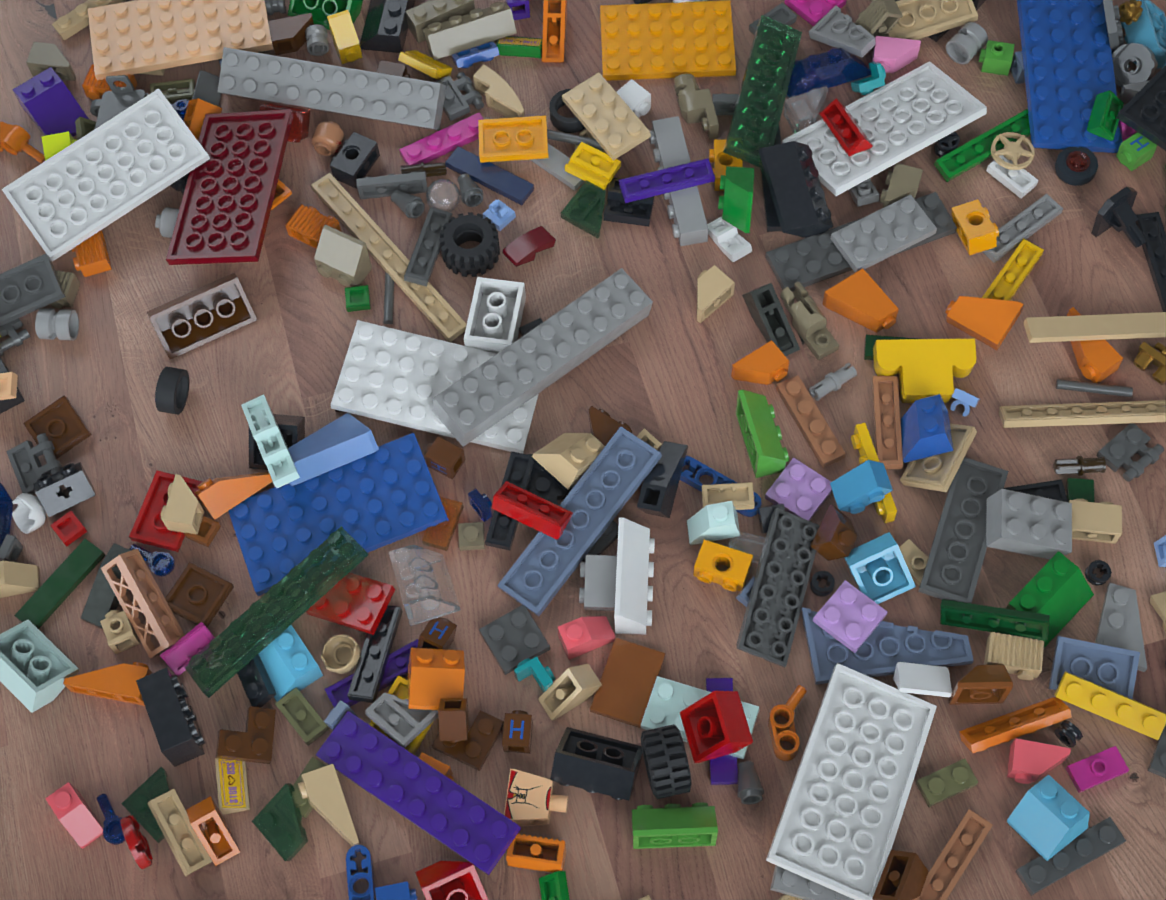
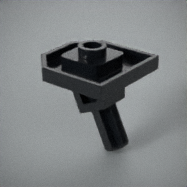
(1118, 214)

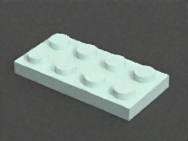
(672, 697)

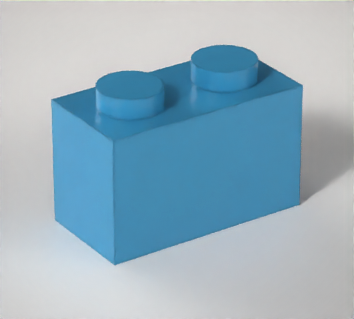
(861, 487)

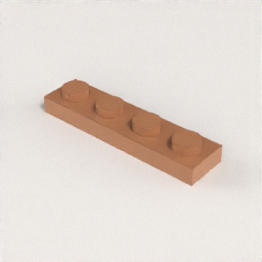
(810, 421)
(887, 421)
(955, 857)

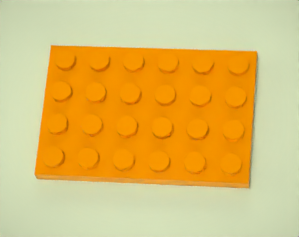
(667, 40)

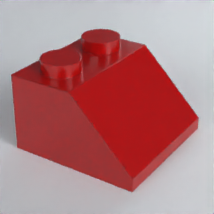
(716, 726)

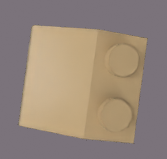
(569, 456)

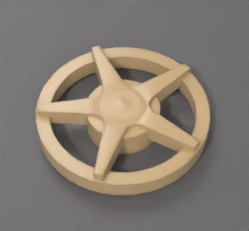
(1012, 150)

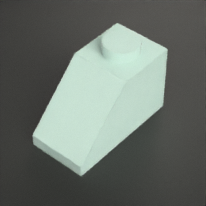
(713, 523)

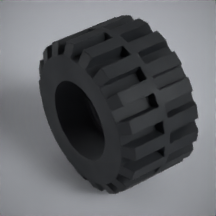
(466, 229)
(666, 761)

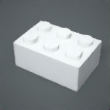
(495, 314)

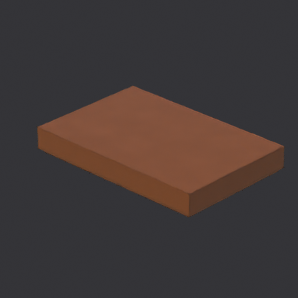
(627, 682)

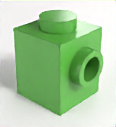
(996, 57)

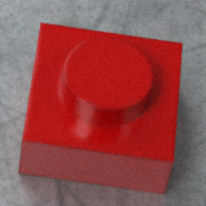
(68, 528)

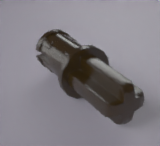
(435, 169)
(1079, 465)

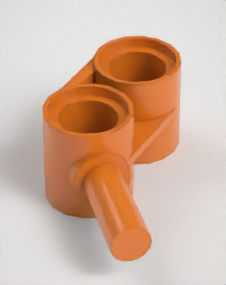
(16, 139)
(786, 731)

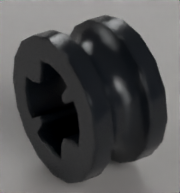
(1092, 577)
(822, 591)
(1068, 733)

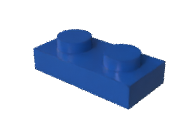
(480, 53)

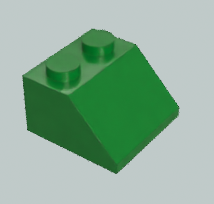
(737, 197)

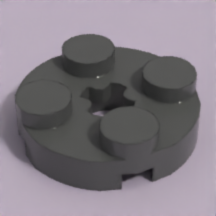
(1133, 52)

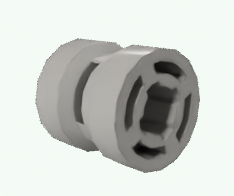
(317, 40)

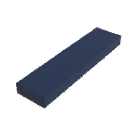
(490, 176)

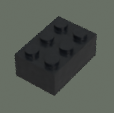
(171, 716)

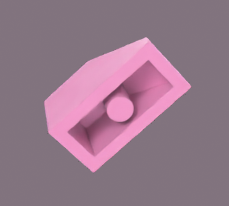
(895, 52)

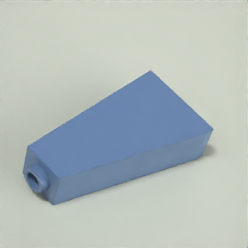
(332, 447)

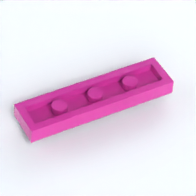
(442, 141)

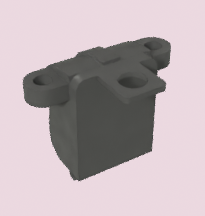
(115, 101)

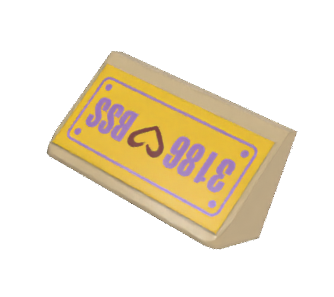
(232, 786)

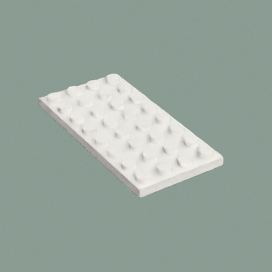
(896, 121)
(105, 174)
(399, 373)
(852, 784)

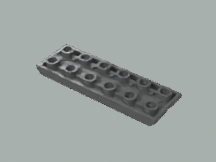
(778, 588)

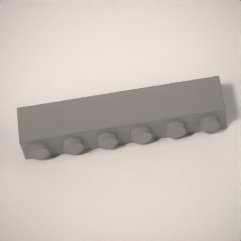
(685, 204)

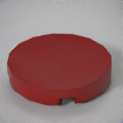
(136, 841)

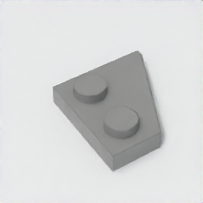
(397, 720)

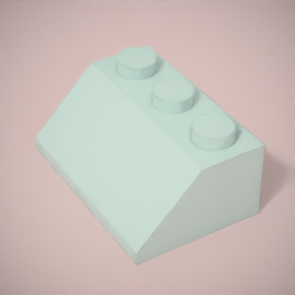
(32, 666)

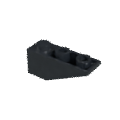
(662, 482)

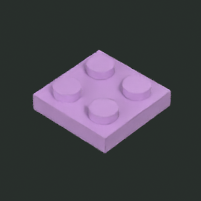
(799, 490)
(850, 616)

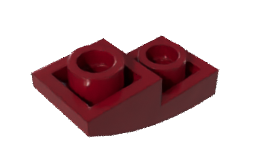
(527, 245)

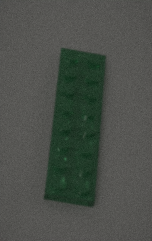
(762, 90)
(275, 611)

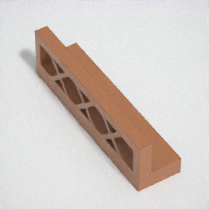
(146, 599)

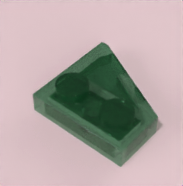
(586, 209)
(137, 802)
(282, 823)

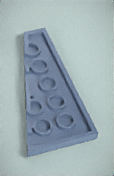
(883, 649)

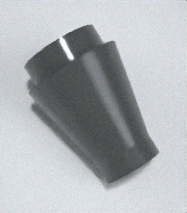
(470, 192)
(409, 204)
(749, 784)

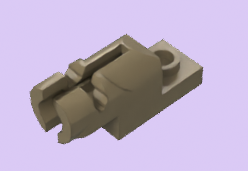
(696, 104)
(809, 321)

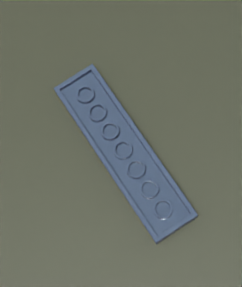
(594, 504)

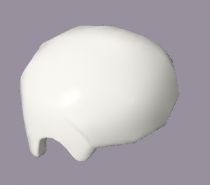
(29, 513)

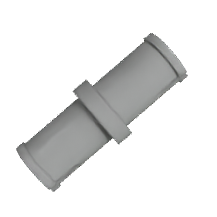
(832, 381)

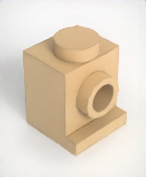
(124, 636)

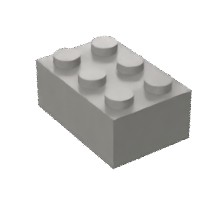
(1028, 524)

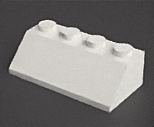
(632, 578)

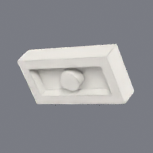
(1017, 181)

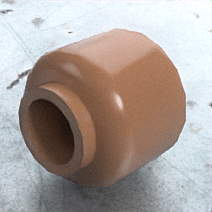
(327, 138)

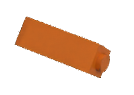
(862, 302)
(984, 318)

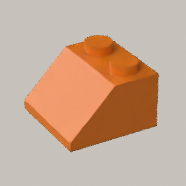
(434, 676)

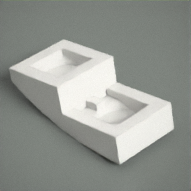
(728, 239)

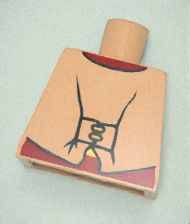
(532, 799)

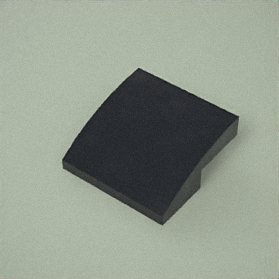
(634, 212)

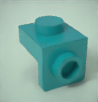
(868, 84)
(542, 675)

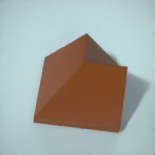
(983, 686)

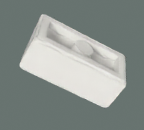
(923, 679)

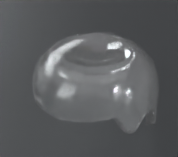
(443, 195)

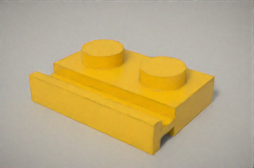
(425, 64)
(592, 165)

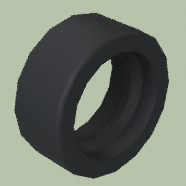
(563, 124)
(172, 390)

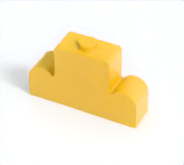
(925, 365)

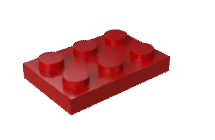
(148, 525)
(354, 603)

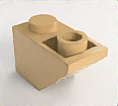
(183, 509)

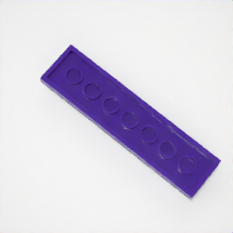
(419, 792)

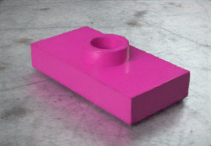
(188, 646)
(1097, 769)

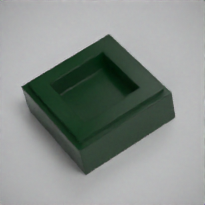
(1080, 489)

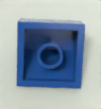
(926, 429)

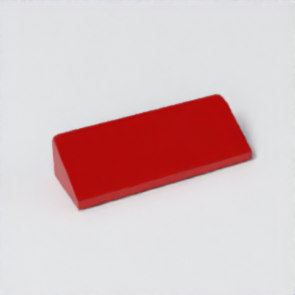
(845, 128)
(531, 510)

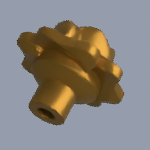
(1130, 11)

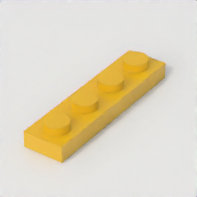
(862, 441)
(1111, 705)

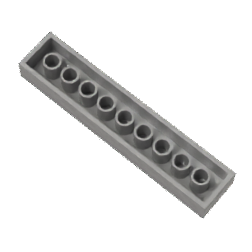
(332, 88)
(541, 357)

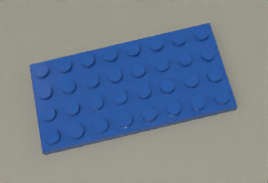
(1064, 71)
(371, 498)

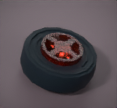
(1085, 163)

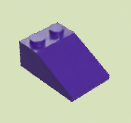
(49, 103)

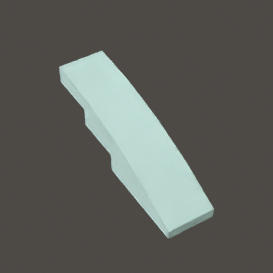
(270, 441)

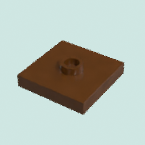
(60, 424)
(198, 595)

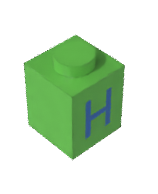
(1135, 151)

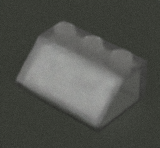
(423, 583)

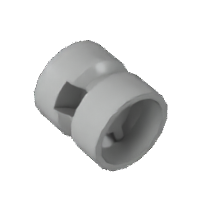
(966, 43)
(58, 324)

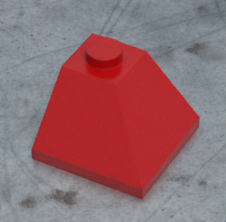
(451, 881)

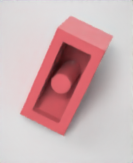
(585, 635)
(1033, 760)
(75, 815)

